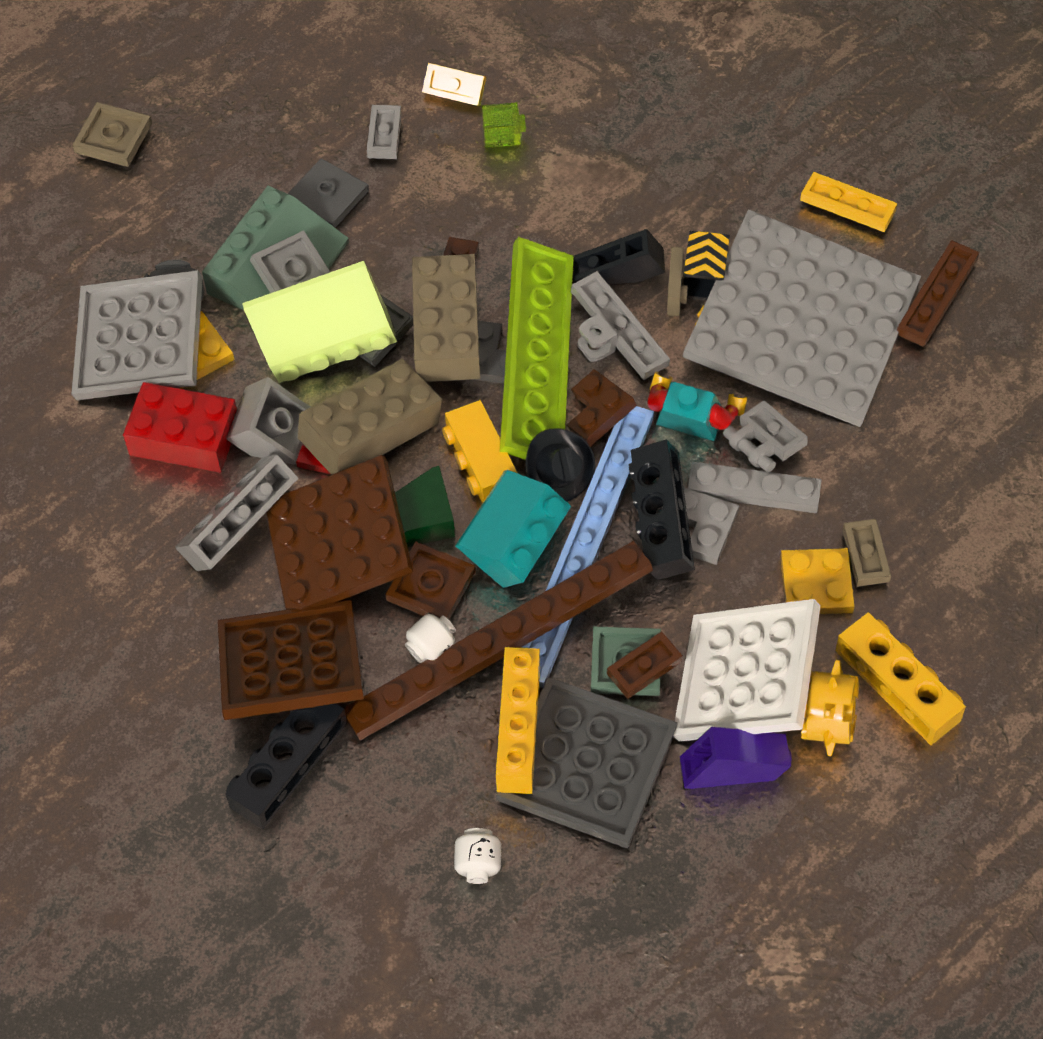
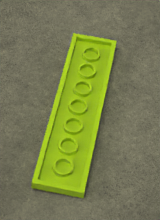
(536, 345)

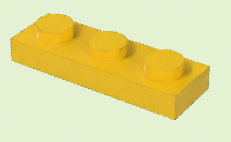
(848, 201)

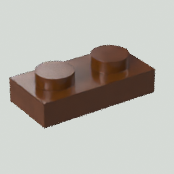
(644, 665)

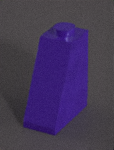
(734, 758)

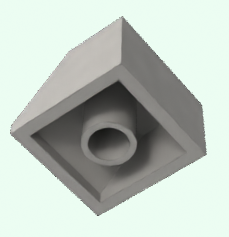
(267, 421)

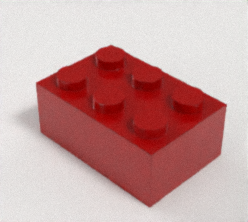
(180, 427)

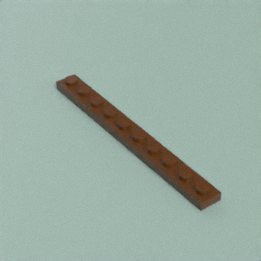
(489, 642)

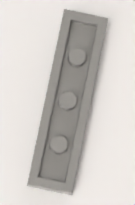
(756, 487)

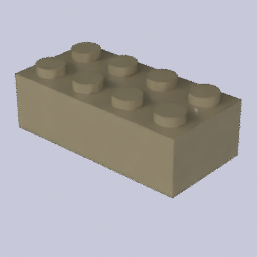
(445, 318)
(369, 417)

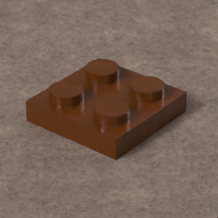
(433, 585)

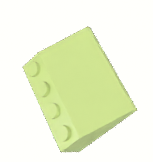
(320, 322)

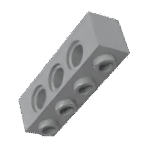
(236, 513)

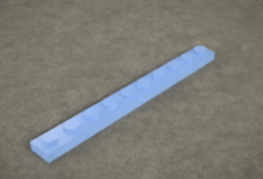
(594, 520)

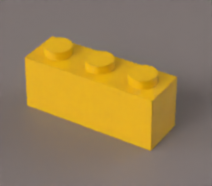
(476, 447)

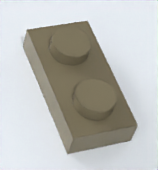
(676, 291)
(866, 552)

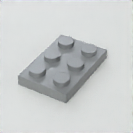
(289, 262)

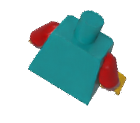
(691, 408)

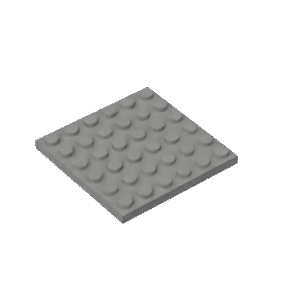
(802, 318)

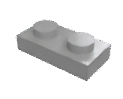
(384, 131)

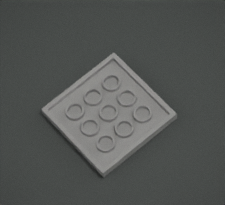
(137, 335)

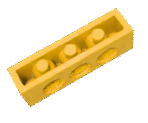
(903, 695)
(518, 720)

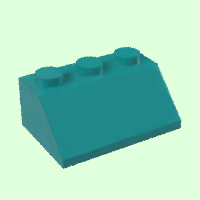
(513, 527)

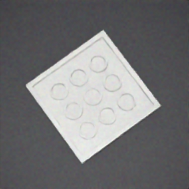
(748, 669)

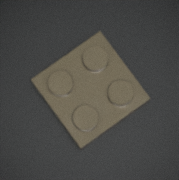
(112, 134)

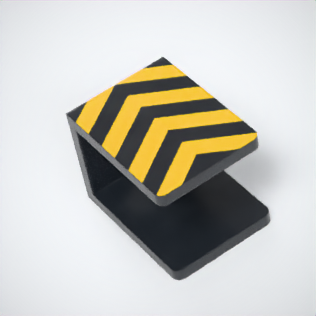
(705, 262)

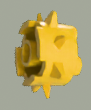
(831, 708)

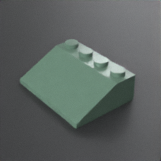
(268, 221)

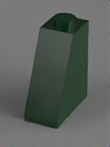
(425, 509)

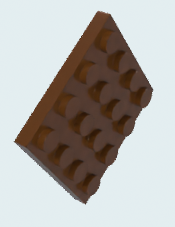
(338, 536)
(288, 660)

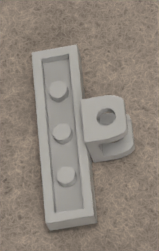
(613, 327)

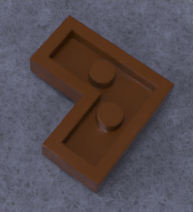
(604, 409)

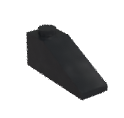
(622, 260)

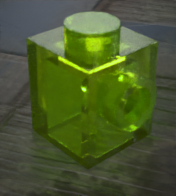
(502, 124)

